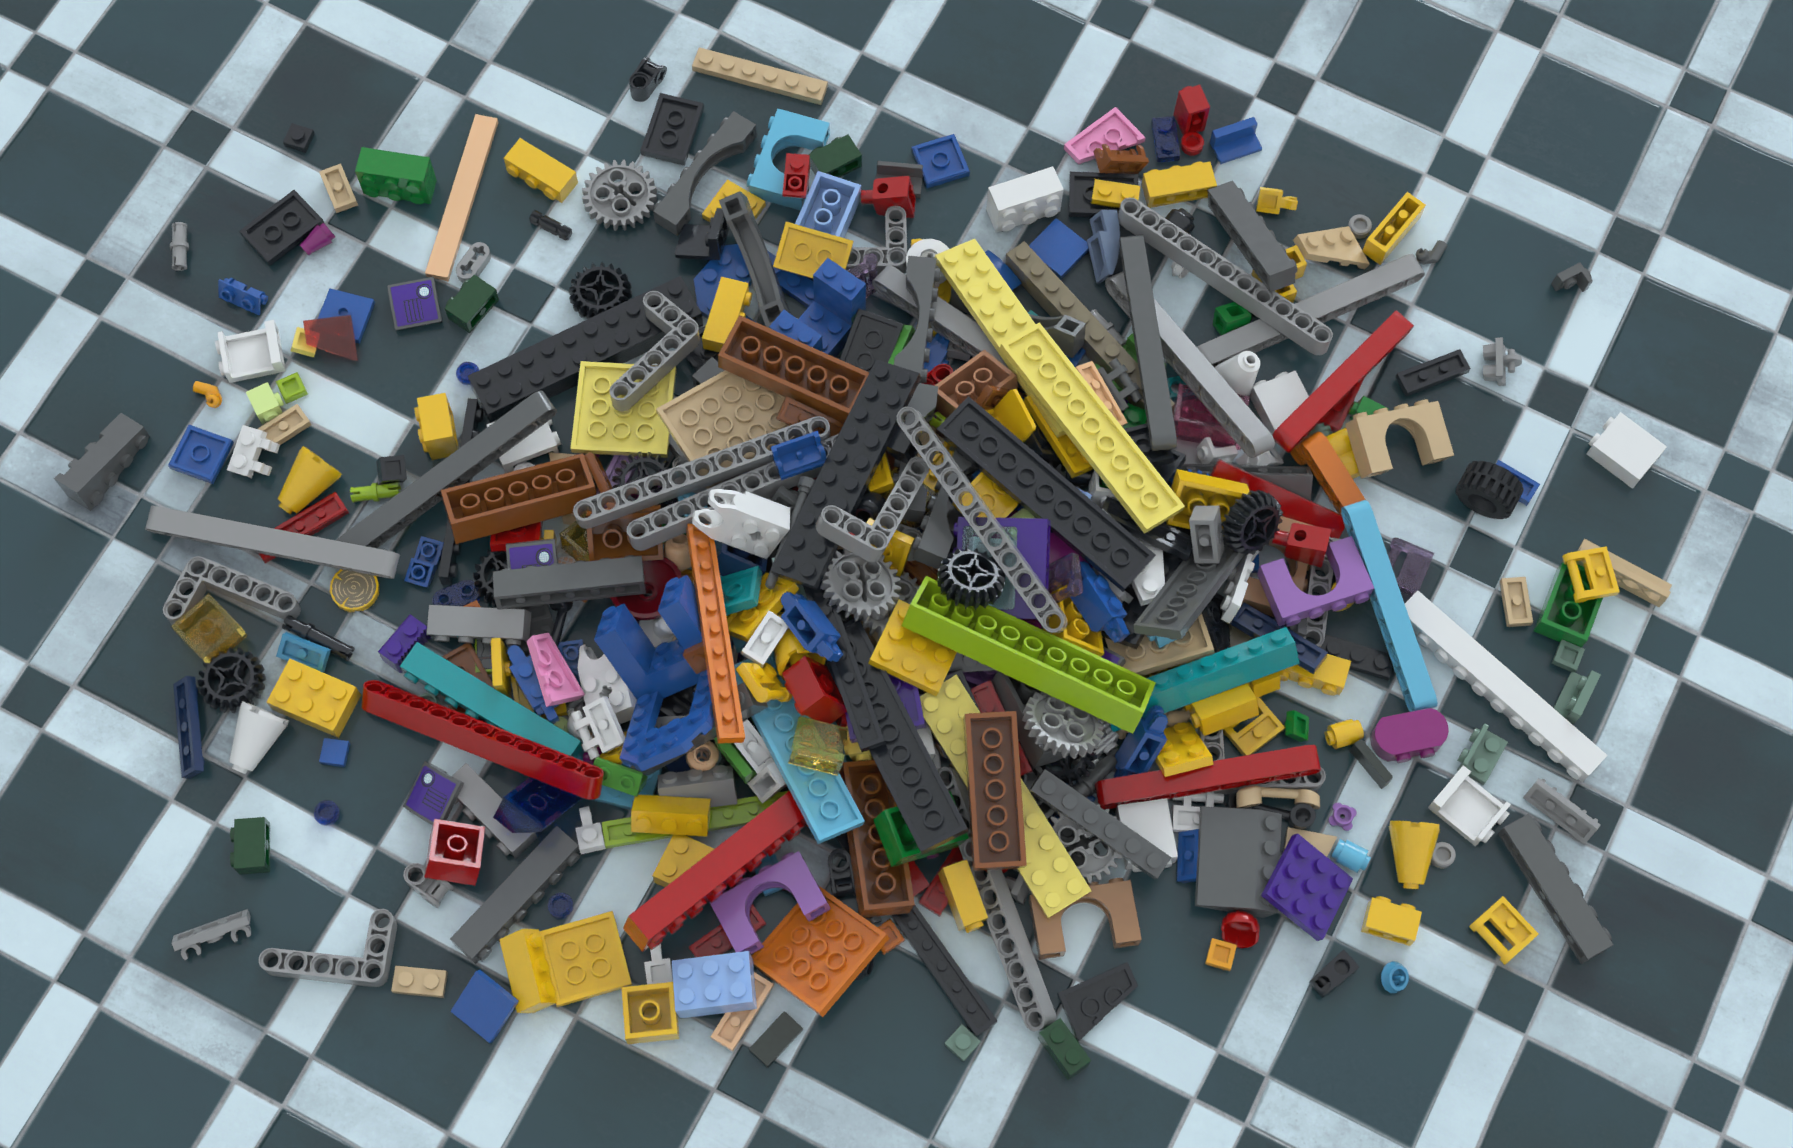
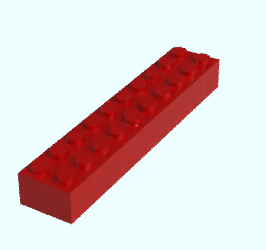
(714, 872)

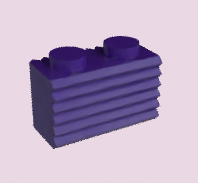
(402, 642)

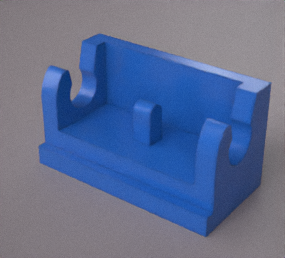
(798, 455)

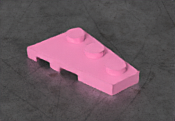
(1110, 129)
(553, 672)

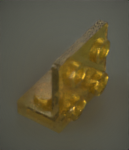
(818, 746)

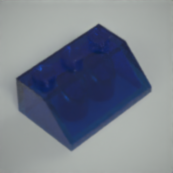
(533, 806)

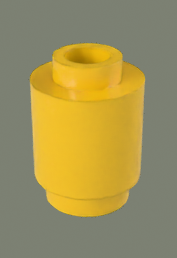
(1344, 733)

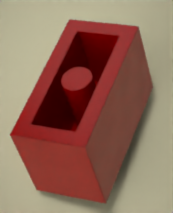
(1191, 109)

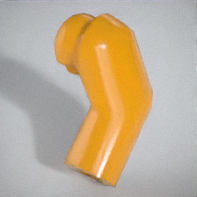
(211, 393)

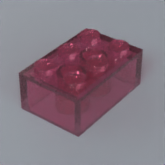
(1196, 422)

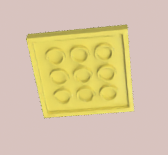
(607, 431)

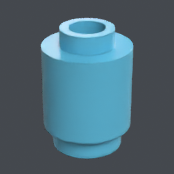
(1351, 855)

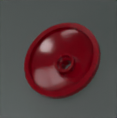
(656, 576)

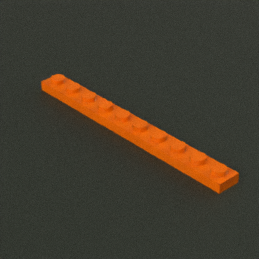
(715, 637)

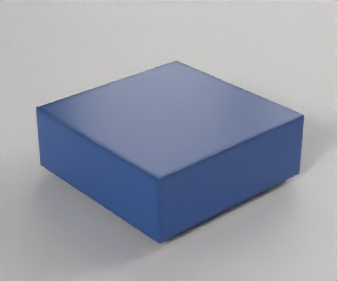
(334, 752)

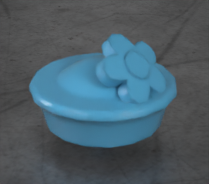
(1394, 977)

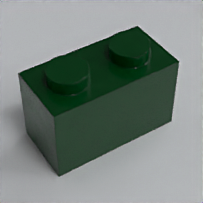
(836, 158)
(471, 303)
(251, 845)
(1064, 1049)

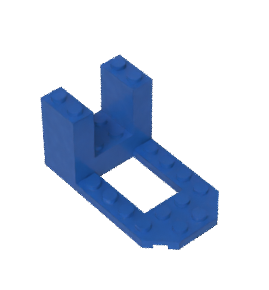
(830, 299)
(657, 674)

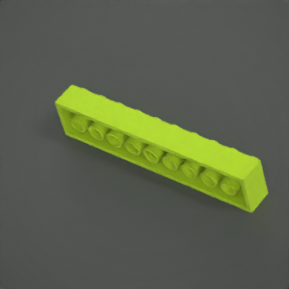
(1031, 656)

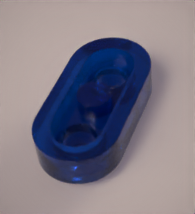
(456, 594)

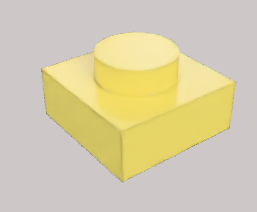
(299, 344)

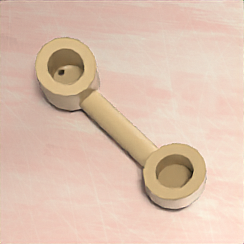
(1252, 796)

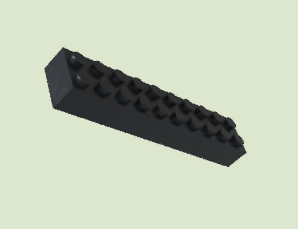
(555, 362)

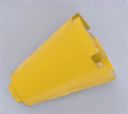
(306, 481)
(790, 651)
(1413, 850)

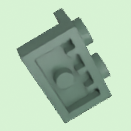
(1576, 695)
(1482, 754)

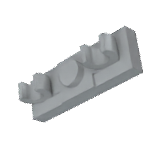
(1562, 810)
(212, 932)

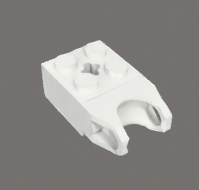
(744, 521)
(601, 679)

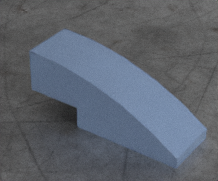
(1104, 243)

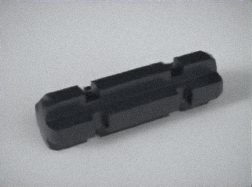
(550, 225)

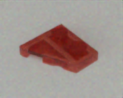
(332, 335)

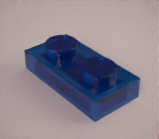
(1165, 139)

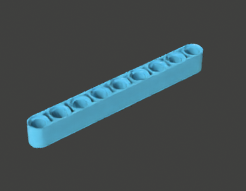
(1390, 608)

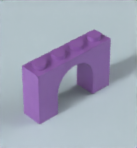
(1292, 604)
(788, 874)

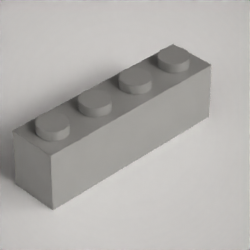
(478, 623)
(481, 804)

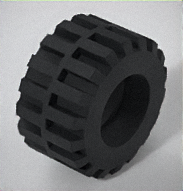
(1489, 489)

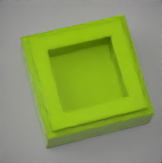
(291, 387)

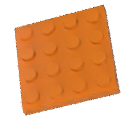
(821, 955)

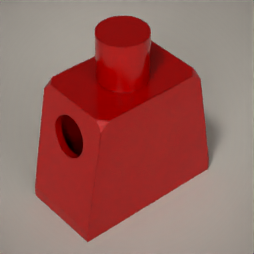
(891, 192)
(1304, 543)

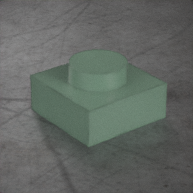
(1568, 656)
(962, 1043)

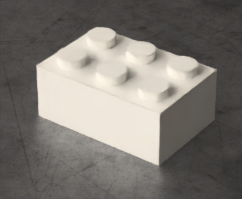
(1024, 199)

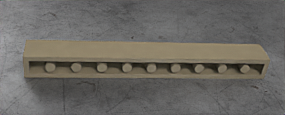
(1059, 301)

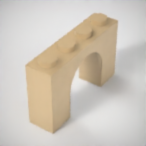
(1422, 421)

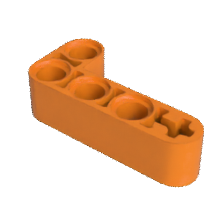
(1328, 469)

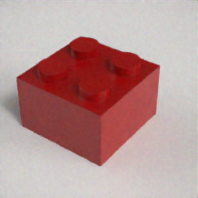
(814, 691)
(454, 852)

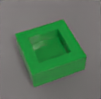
(1297, 726)

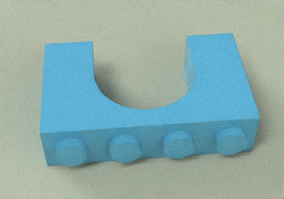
(785, 131)

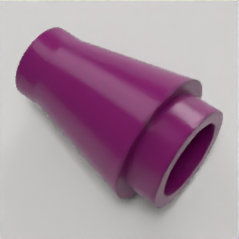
(317, 239)

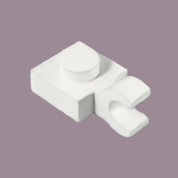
(589, 835)
(658, 969)

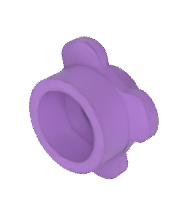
(1348, 812)

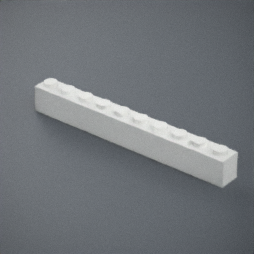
(1503, 689)

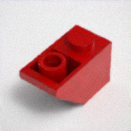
(796, 175)

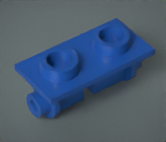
(236, 293)

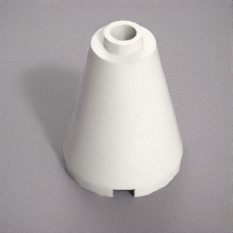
(1240, 372)
(254, 736)

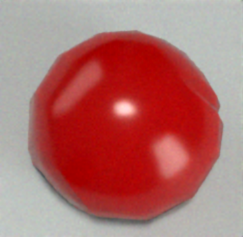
(1240, 929)

